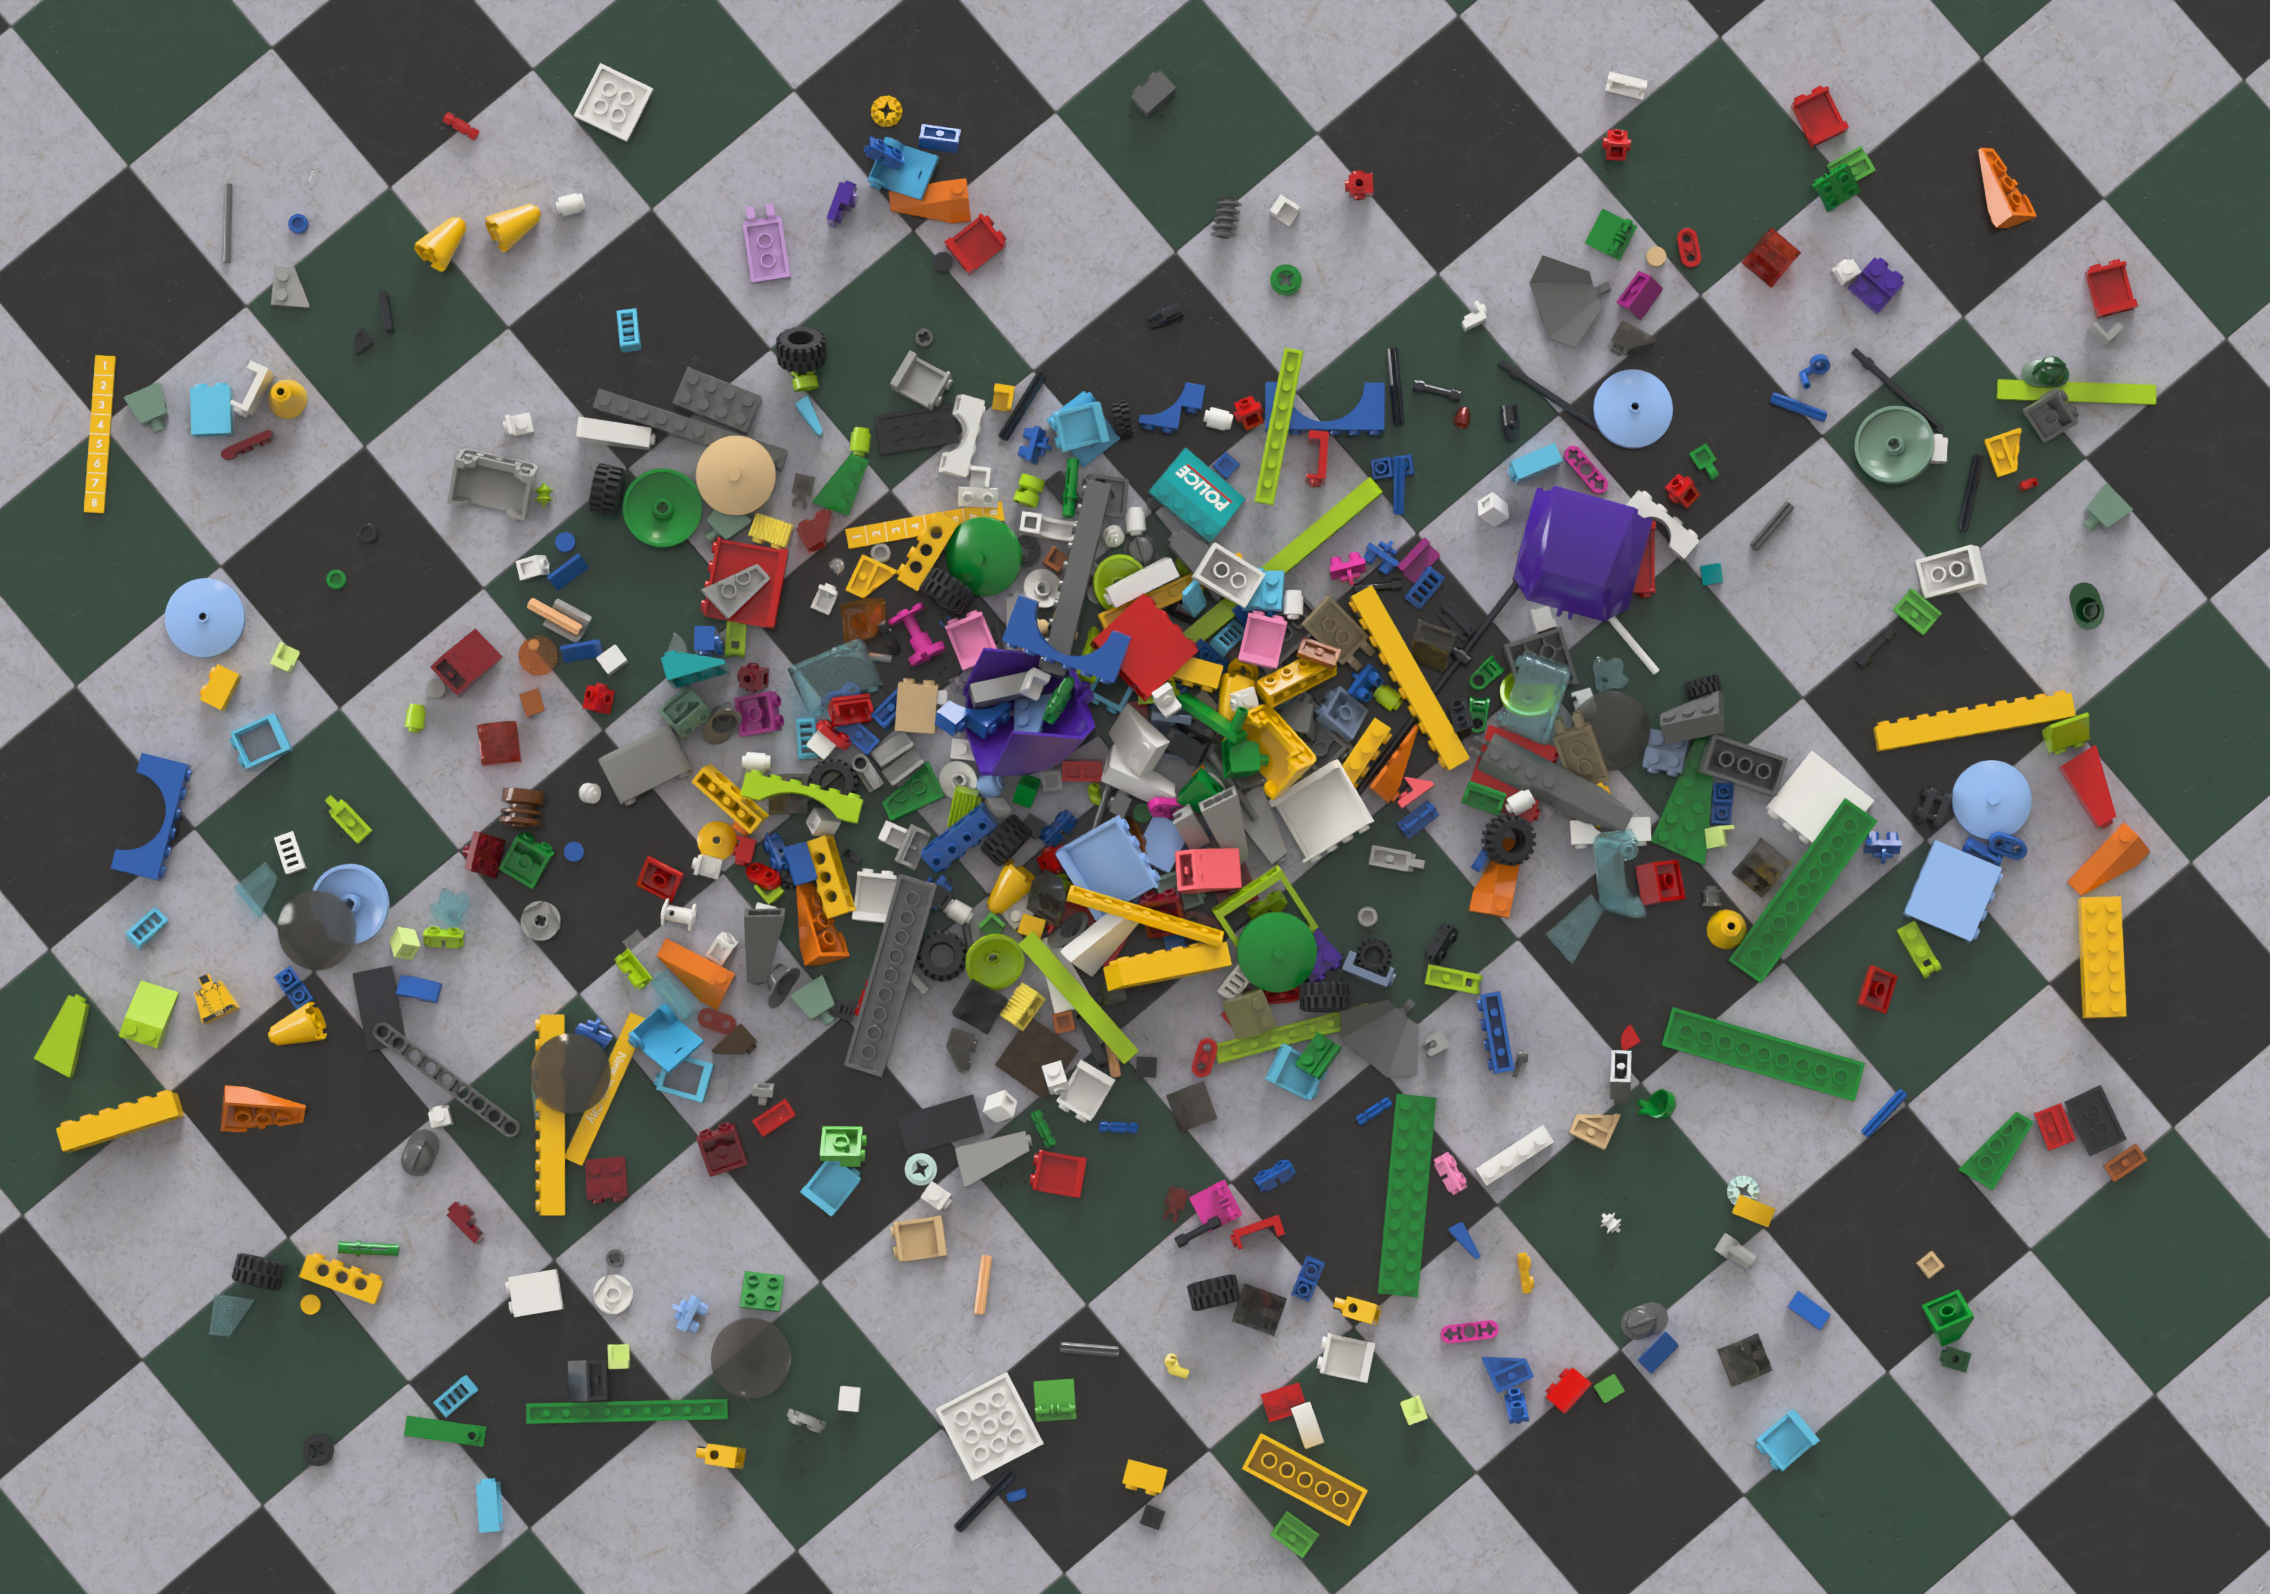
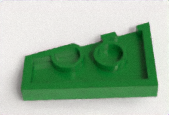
(843, 486)
(915, 794)

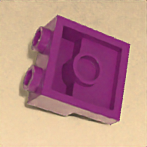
(759, 713)

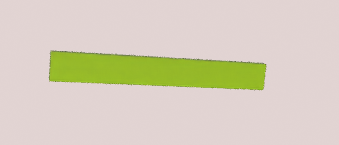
(2081, 392)
(1278, 426)
(1078, 997)
(1273, 1038)

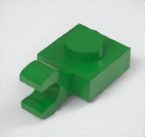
(1703, 459)

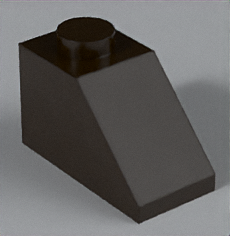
(736, 1043)

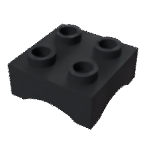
(979, 1006)

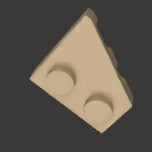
(1594, 1128)

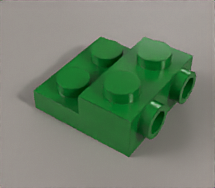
(527, 859)

